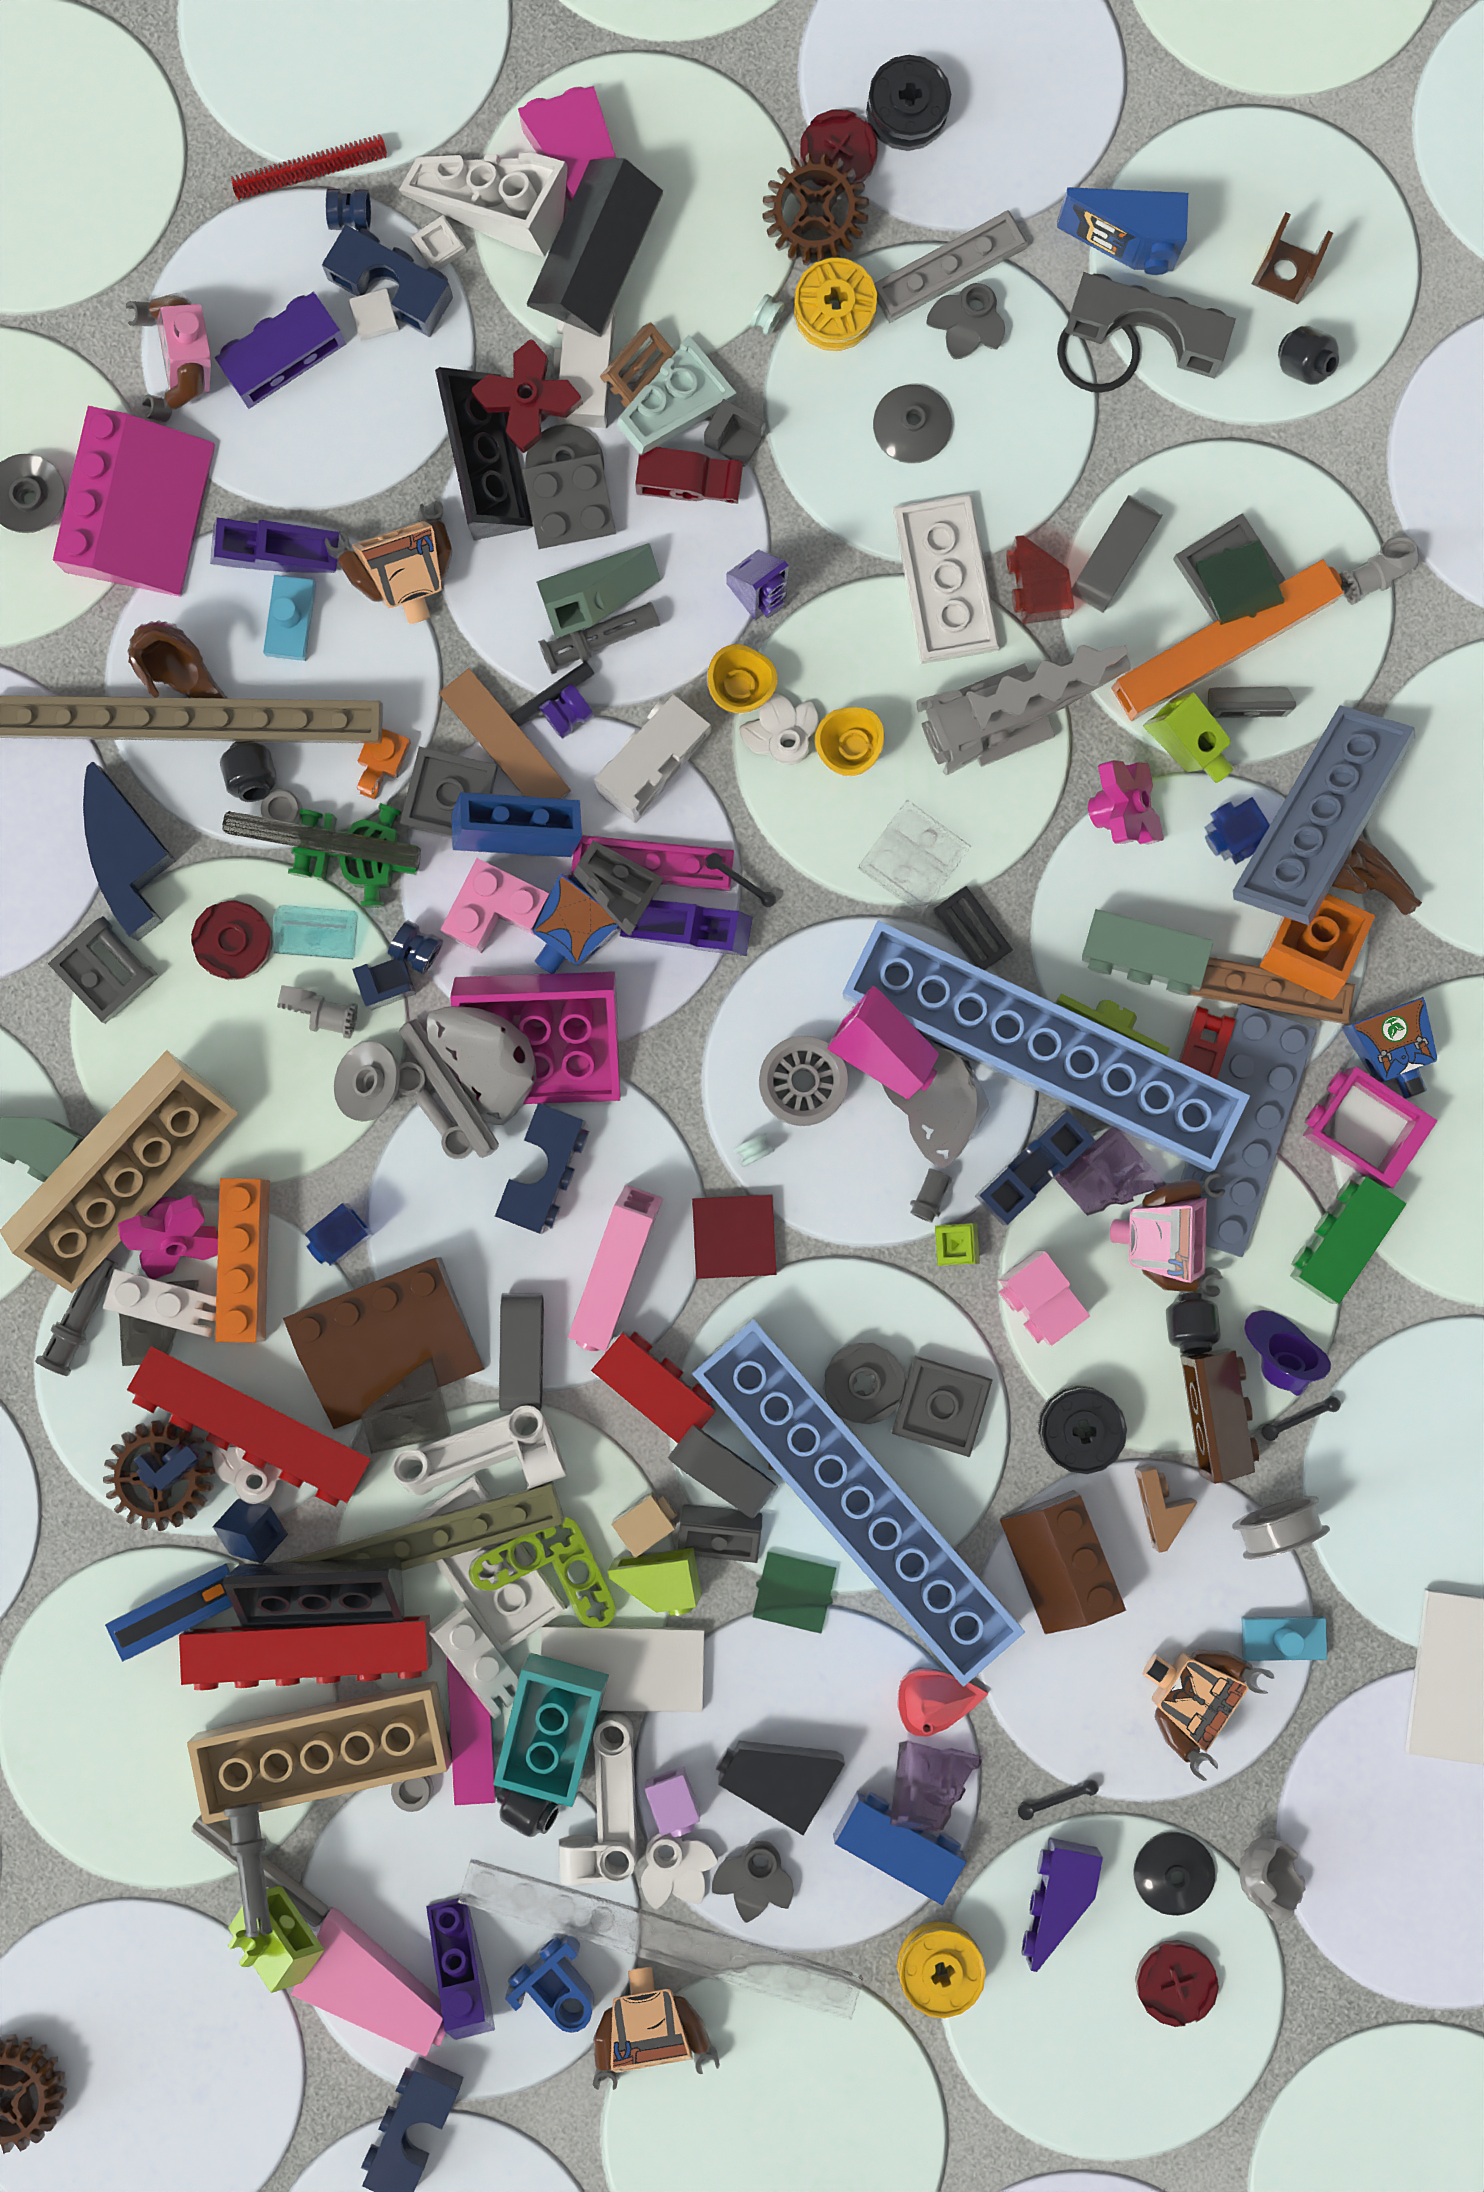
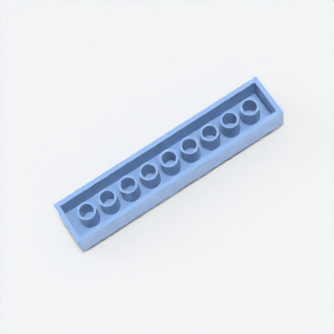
(1050, 1048)
(858, 1502)

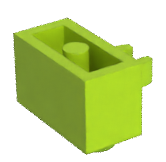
(287, 1952)

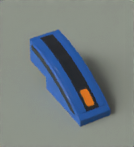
(170, 1614)

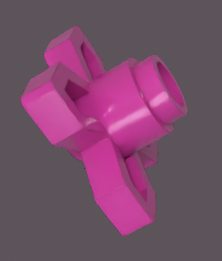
(1126, 803)
(167, 1232)

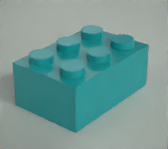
(550, 1729)

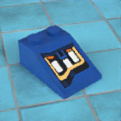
(1128, 225)

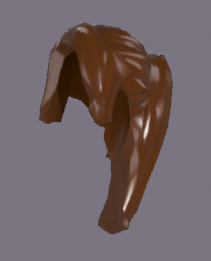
(167, 655)
(1371, 870)

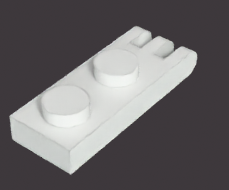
(159, 1302)
(476, 1659)

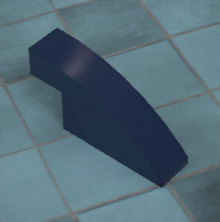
(121, 852)

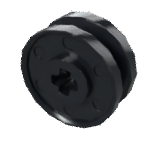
(912, 80)
(1097, 1410)

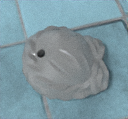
(1271, 1878)

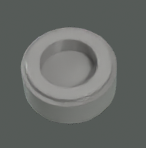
(281, 806)
(413, 1793)

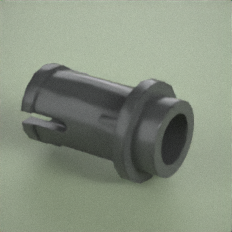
(930, 1195)

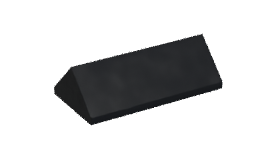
(596, 244)
(483, 458)
(317, 1592)

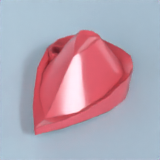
(935, 1700)

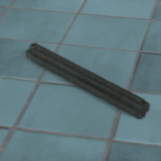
(321, 839)

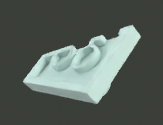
(676, 399)

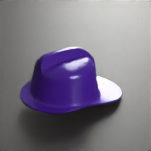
(1286, 1353)

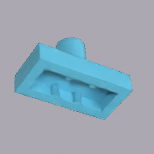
(289, 618)
(1284, 1638)

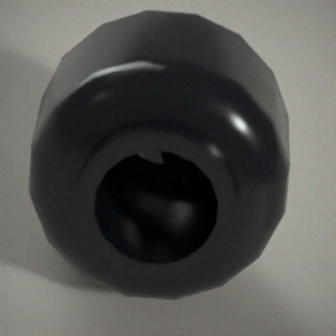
(1308, 355)
(248, 771)
(1193, 1324)
(526, 1813)

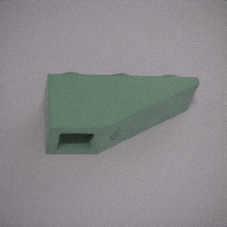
(596, 589)
(37, 1143)

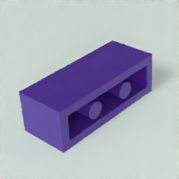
(280, 349)

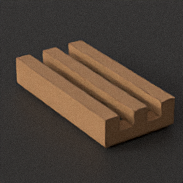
(620, 382)

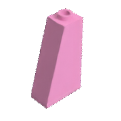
(614, 1268)
(371, 1988)

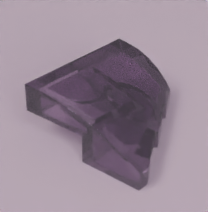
(1108, 1174)
(929, 1785)

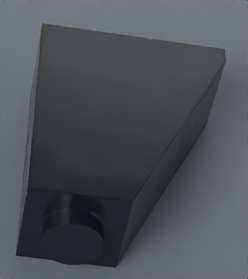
(780, 1779)

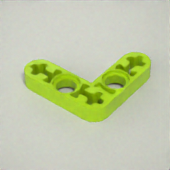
(561, 1558)

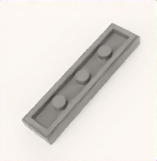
(949, 266)

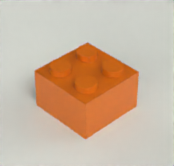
(1319, 953)

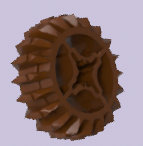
(826, 196)
(124, 1478)
(24, 2122)

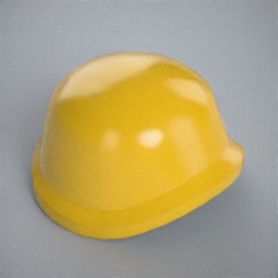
(741, 678)
(850, 740)

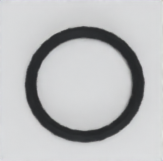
(1100, 388)

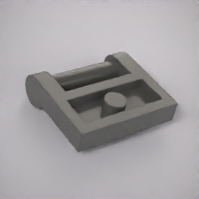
(93, 979)

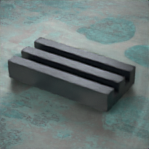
(952, 902)

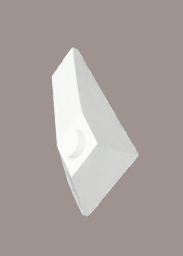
(504, 198)

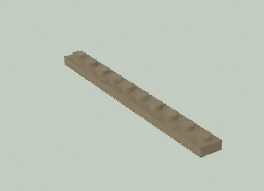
(191, 719)

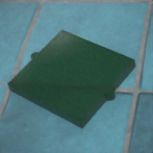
(1239, 582)
(794, 1592)

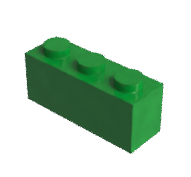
(1346, 1238)

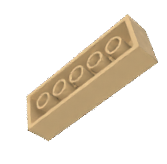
(118, 1172)
(321, 1751)

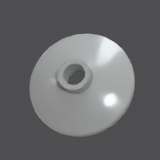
(366, 1081)

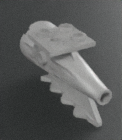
(1012, 707)

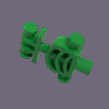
(371, 886)

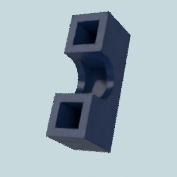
(361, 260)
(1034, 1168)
(534, 1204)
(426, 2098)

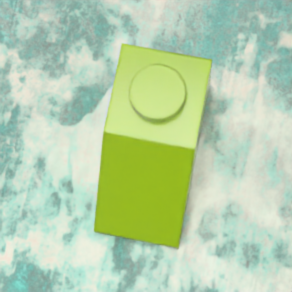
(660, 1579)

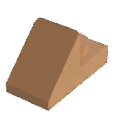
(1162, 1518)

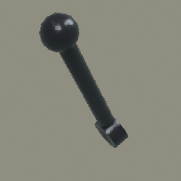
(714, 861)
(1271, 1432)
(1026, 1810)

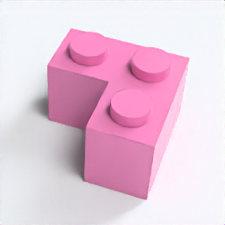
(486, 898)
(1044, 1298)

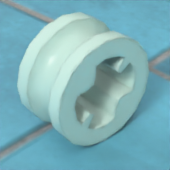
(767, 314)
(754, 1150)

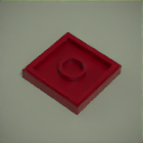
(734, 1236)

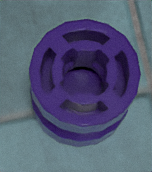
(566, 711)

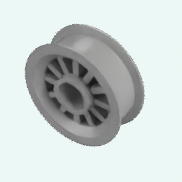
(811, 1046)
(1281, 1527)

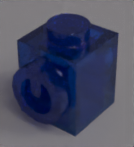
(1236, 830)
(337, 1235)

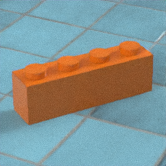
(242, 1260)

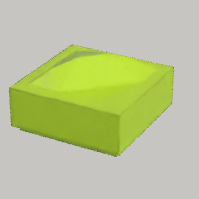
(957, 1244)

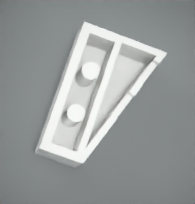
(652, 757)

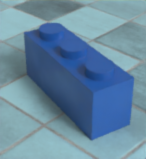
(516, 825)
(906, 1854)

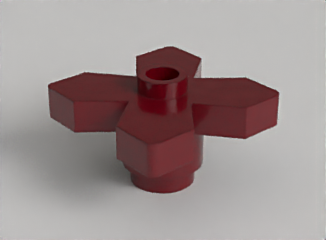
(527, 396)

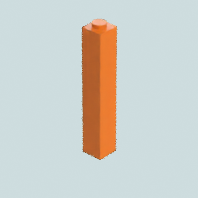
(1223, 644)

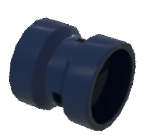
(348, 209)
(415, 947)

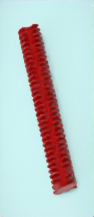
(309, 167)

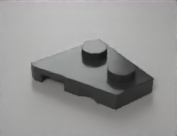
(617, 884)

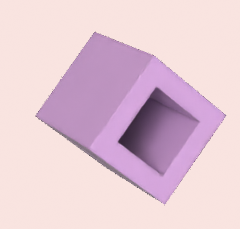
(673, 1802)

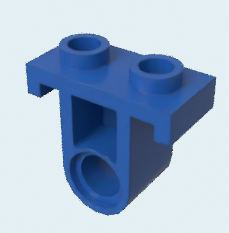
(552, 1982)

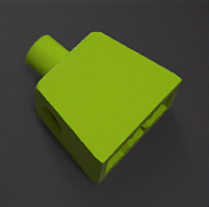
(1184, 726)

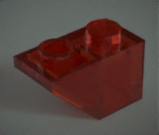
(1041, 583)

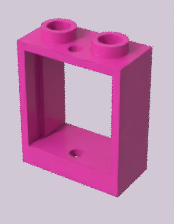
(1404, 1148)

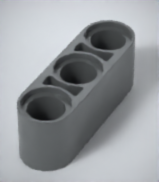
(1116, 553)
(521, 1350)
(722, 1471)

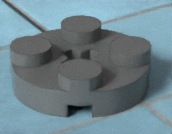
(858, 1405)

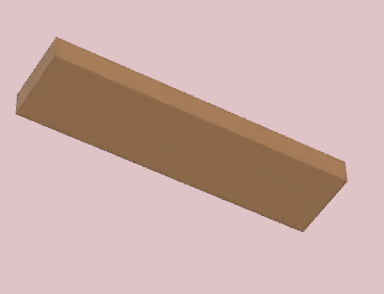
(502, 738)
(1264, 990)

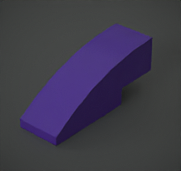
(272, 546)
(694, 927)

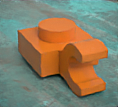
(381, 761)

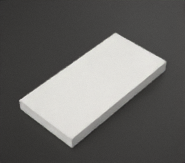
(945, 579)
(507, 1612)
(645, 1665)
(1449, 1680)

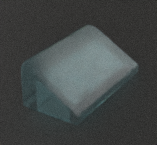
(315, 932)

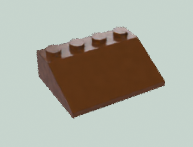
(380, 1334)

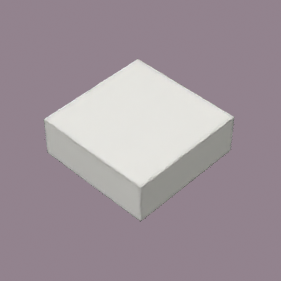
(438, 243)
(373, 314)

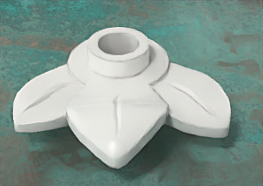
(778, 724)
(236, 1471)
(677, 1873)

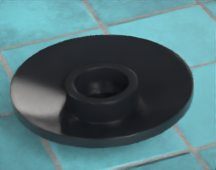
(1164, 1856)

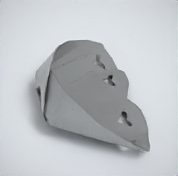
(485, 1058)
(948, 1107)

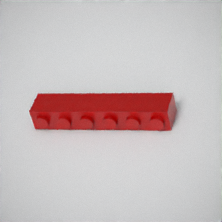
(248, 1425)
(299, 1652)

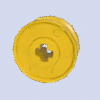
(840, 281)
(944, 1994)

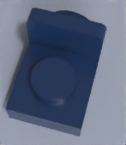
(177, 1464)

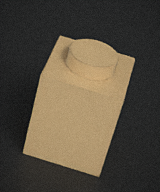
(645, 1523)

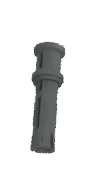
(644, 618)
(70, 1331)
(247, 1847)

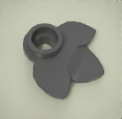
(967, 326)
(754, 1885)

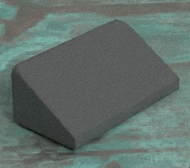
(1250, 702)
(720, 1533)

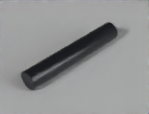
(531, 708)

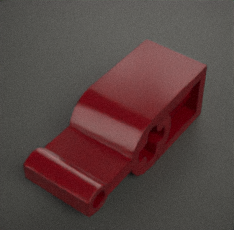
(687, 476)

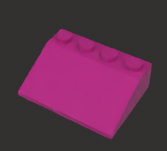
(133, 502)
(568, 1025)

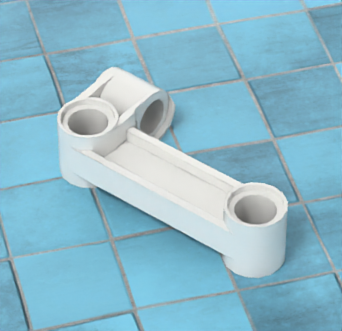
(483, 1448)
(585, 1857)

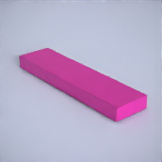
(675, 863)
(470, 1743)

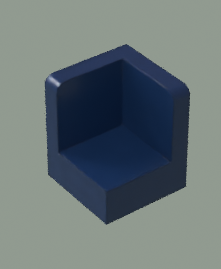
(384, 983)
(250, 1531)

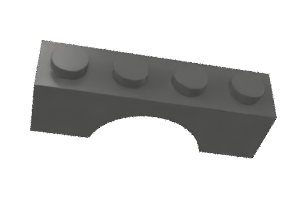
(1195, 333)

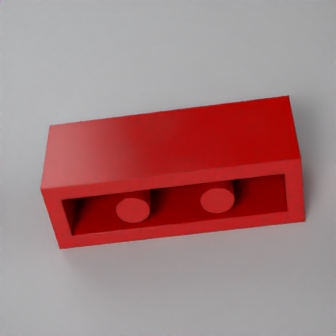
(654, 1386)

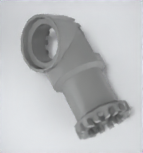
(1380, 569)
(322, 1013)

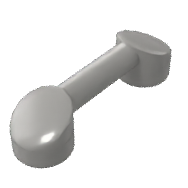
(412, 1084)

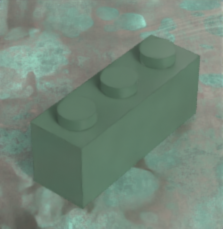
(1146, 952)

